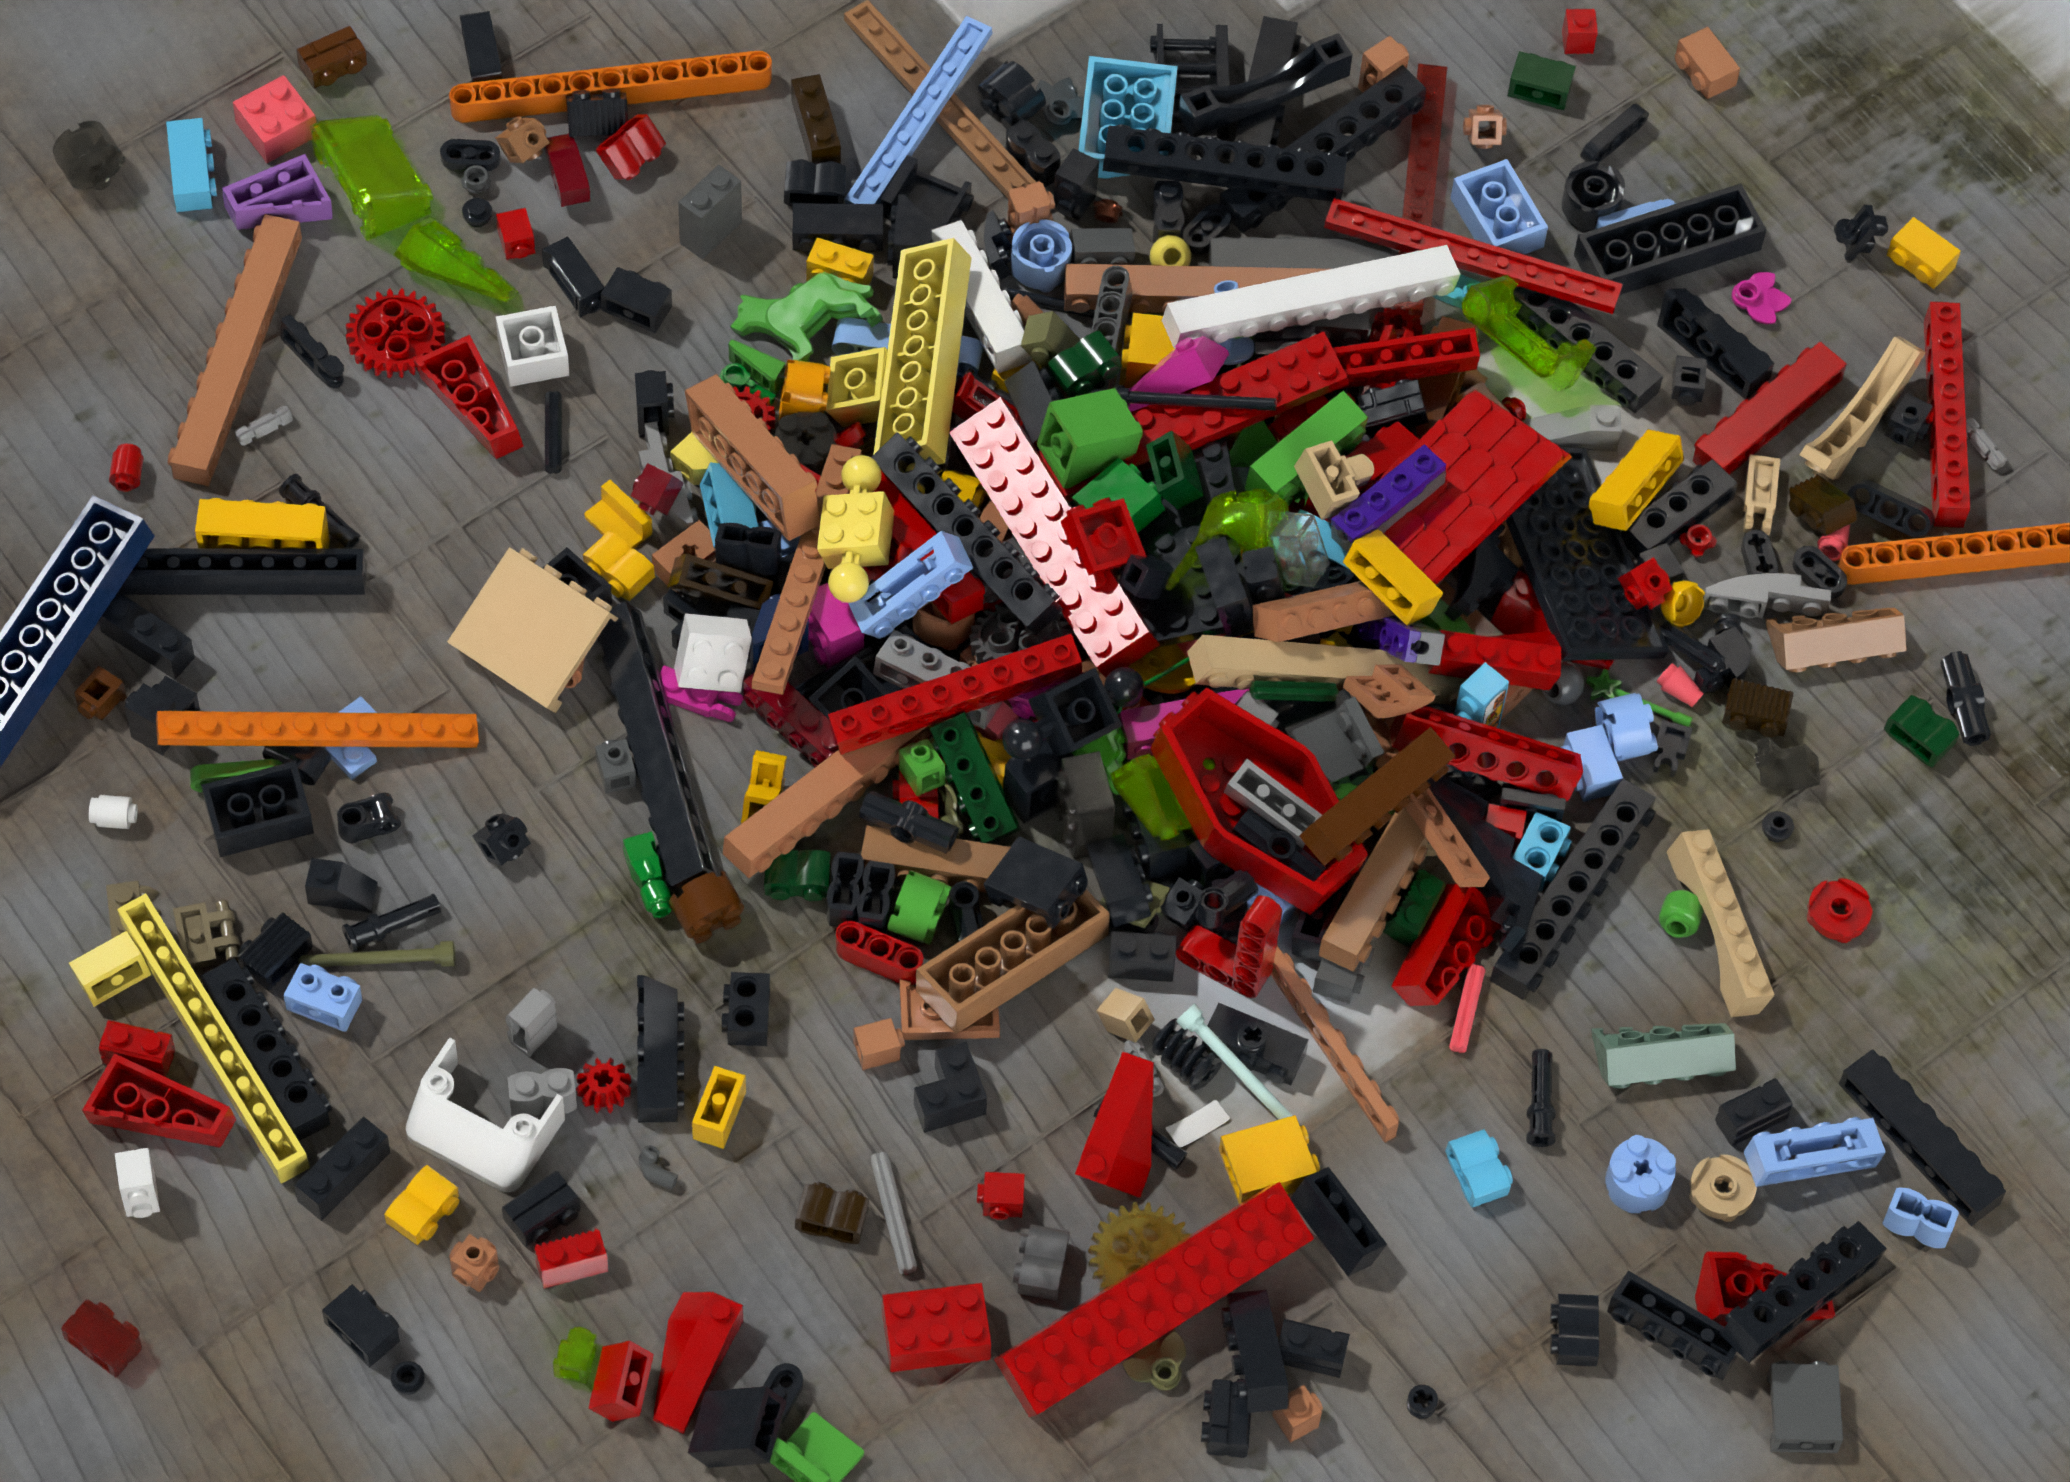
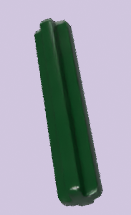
(1293, 691)

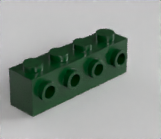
(975, 779)

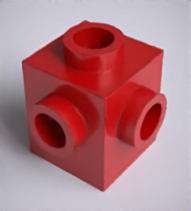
(1646, 584)

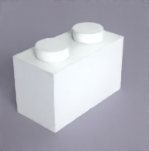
(137, 1183)

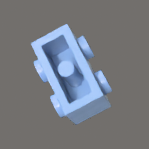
(323, 996)

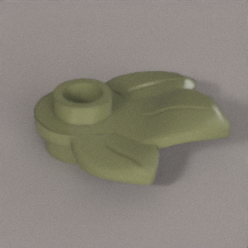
(949, 804)
(1156, 1359)

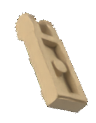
(1761, 490)

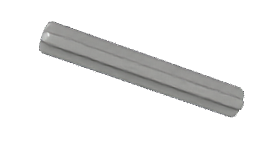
(893, 1213)

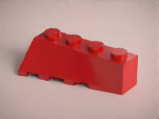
(1522, 658)
(1446, 946)

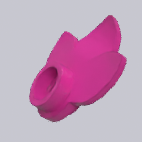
(1763, 299)

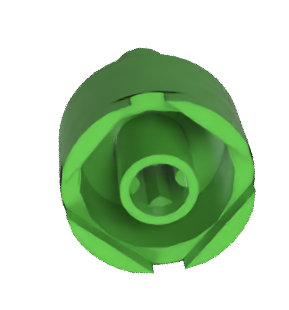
(919, 907)

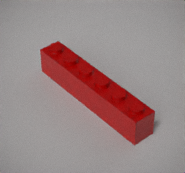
(1771, 409)
(910, 527)

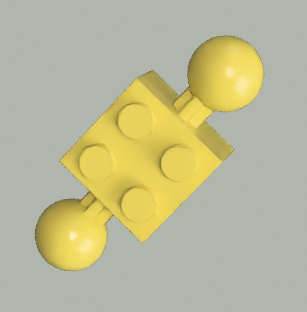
(855, 529)

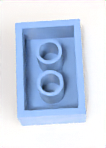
(1499, 209)

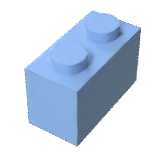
(1600, 768)

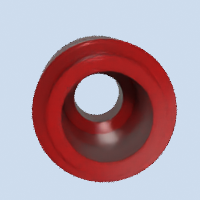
(126, 467)

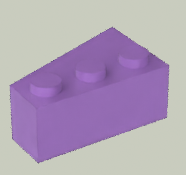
(281, 191)

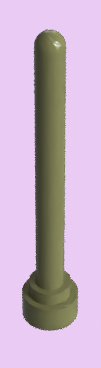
(442, 954)

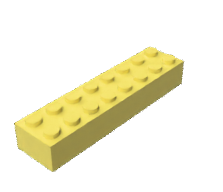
(924, 347)

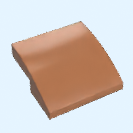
(1389, 691)

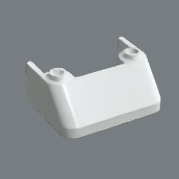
(470, 1142)

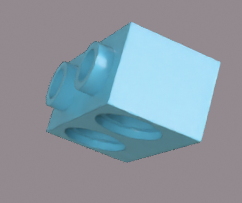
(1535, 850)

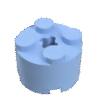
(1040, 254)
(1627, 726)
(1656, 1172)

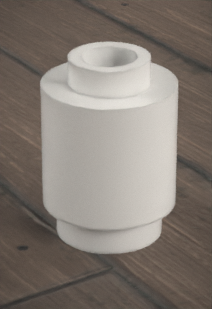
(113, 811)

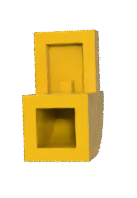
(766, 782)

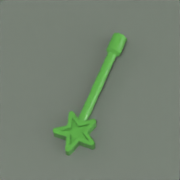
(1608, 688)

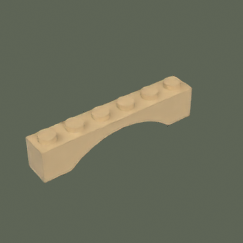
(1741, 969)

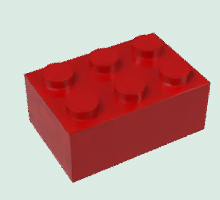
(936, 1327)

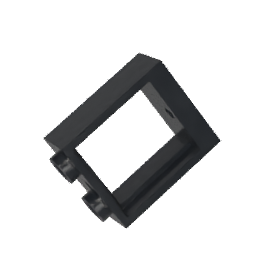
(1226, 587)

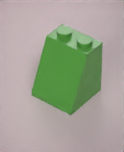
(1087, 435)

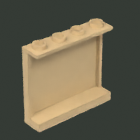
(531, 627)

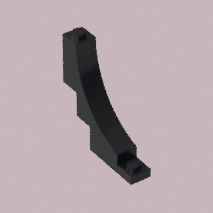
(1511, 884)

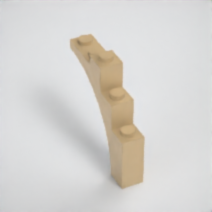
(1835, 447)

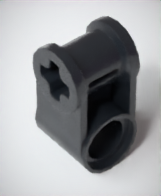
(370, 818)

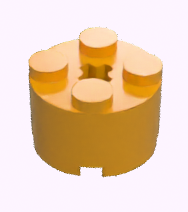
(804, 388)

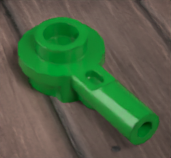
(738, 377)

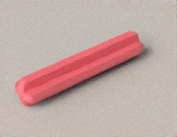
(1467, 1008)

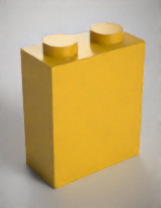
(1267, 1156)

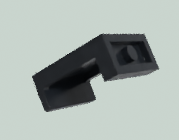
(934, 197)
(1037, 881)

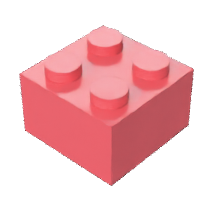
(274, 118)

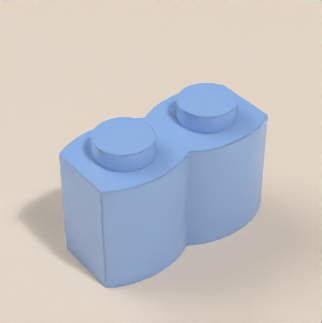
(1924, 1219)

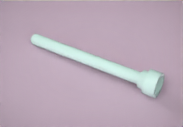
(1194, 1021)

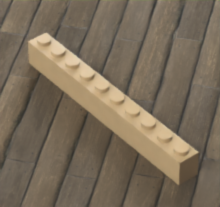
(1240, 661)

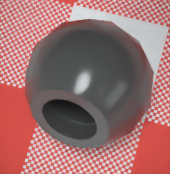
(1567, 687)

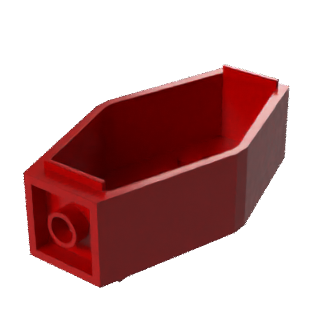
(1228, 735)

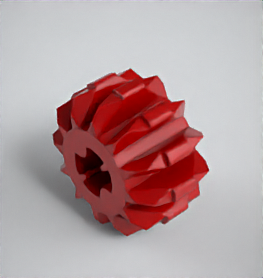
(1399, 319)
(606, 1073)

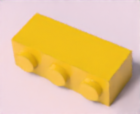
(1392, 577)

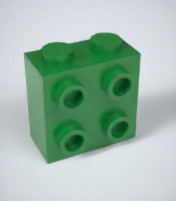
(1124, 482)

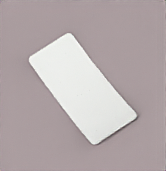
(1198, 1124)

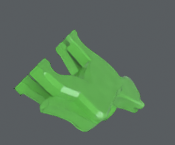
(805, 311)

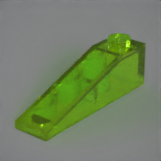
(437, 253)

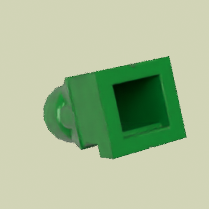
(646, 873)

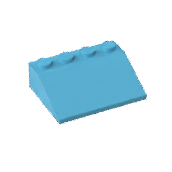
(1125, 95)

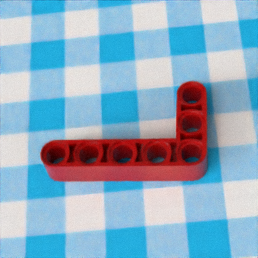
(1238, 966)

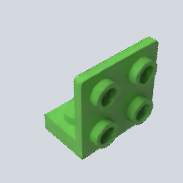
(816, 1452)

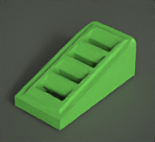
(762, 368)

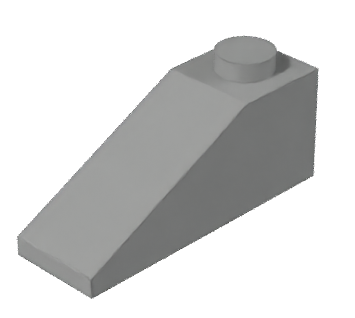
(1582, 427)

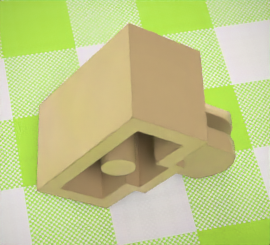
(1332, 478)

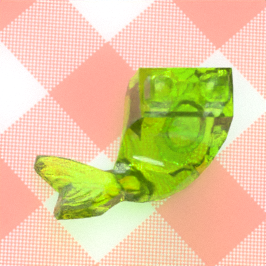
(1244, 518)

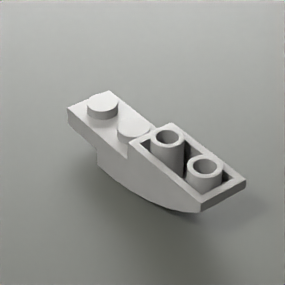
(680, 514)
(1755, 592)

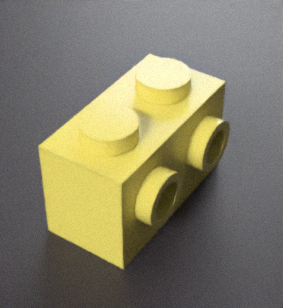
(112, 966)

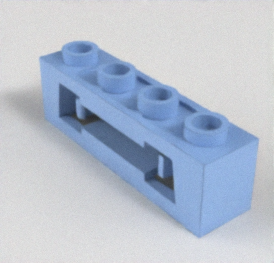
(911, 585)
(1813, 1151)

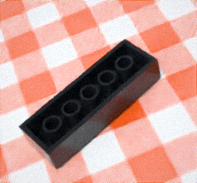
(1673, 240)

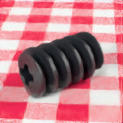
(1184, 1056)

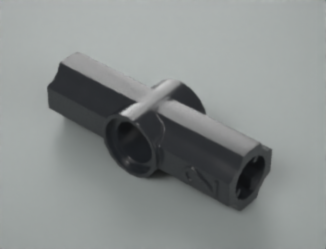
(1965, 698)
(908, 822)
(1263, 835)

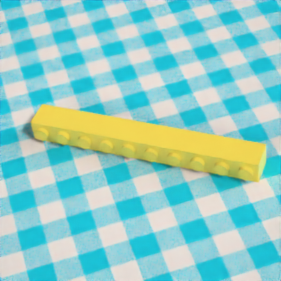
(214, 1039)

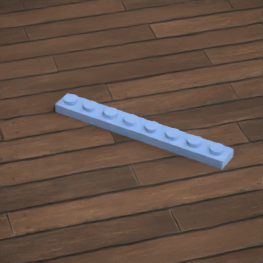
(920, 111)

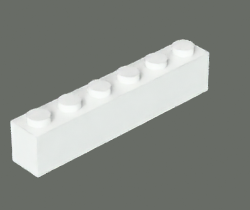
(988, 306)

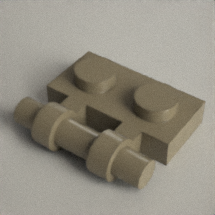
(195, 934)

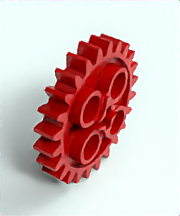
(394, 332)

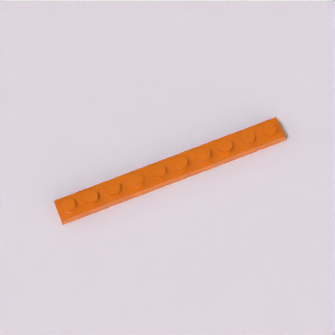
(316, 729)

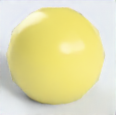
(1170, 252)

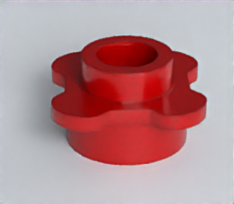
(1701, 533)

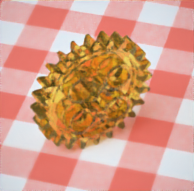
(1113, 1265)

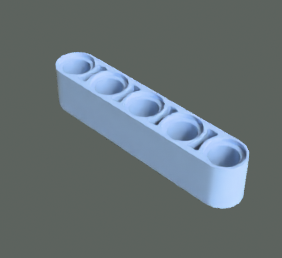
(857, 335)

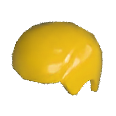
(1683, 603)

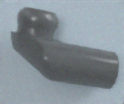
(652, 1168)

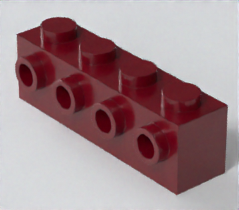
(794, 719)

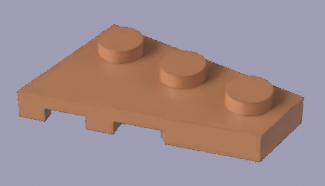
(923, 1023)

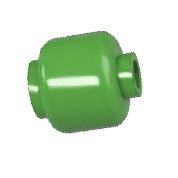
(1681, 913)

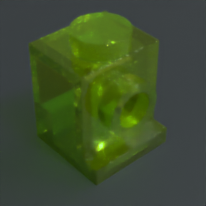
(576, 1355)

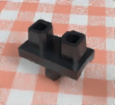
(1860, 231)

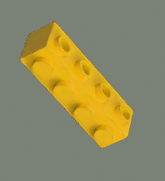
(1636, 480)

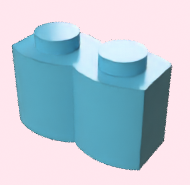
(1478, 1168)

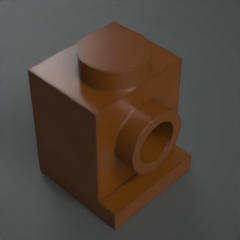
(99, 694)

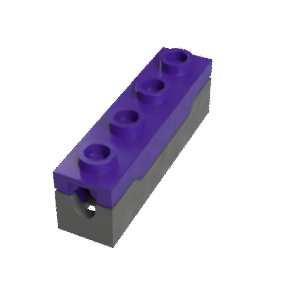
(1390, 497)
(1408, 643)

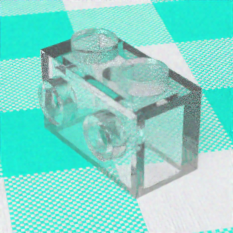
(1300, 549)

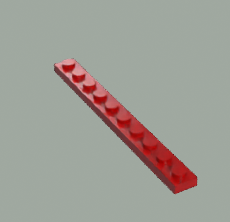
(1475, 255)

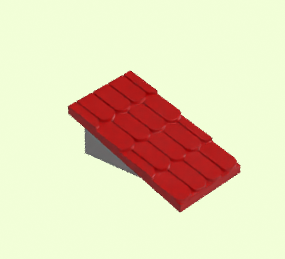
(1490, 472)

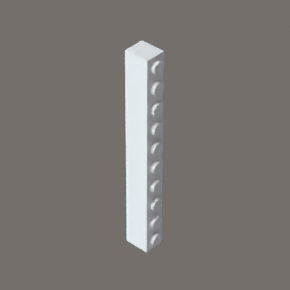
(1313, 296)

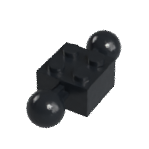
(1074, 713)

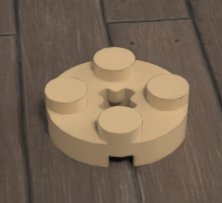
(1717, 1204)

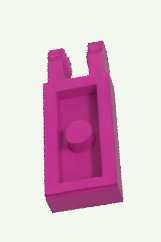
(699, 700)

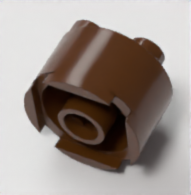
(707, 906)

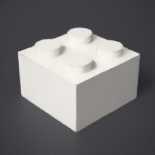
(532, 346)
(712, 653)

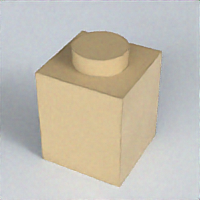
(1125, 1015)

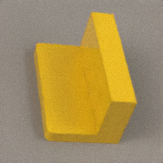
(619, 515)

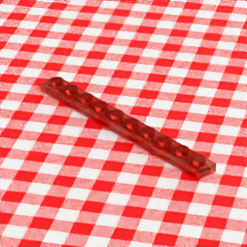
(1424, 156)

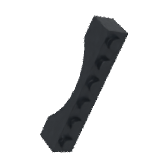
(1221, 105)

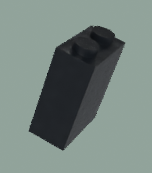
(737, 1427)

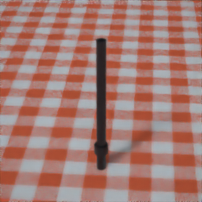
(1195, 400)

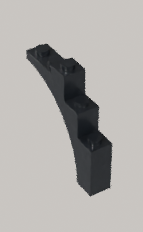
(1482, 576)

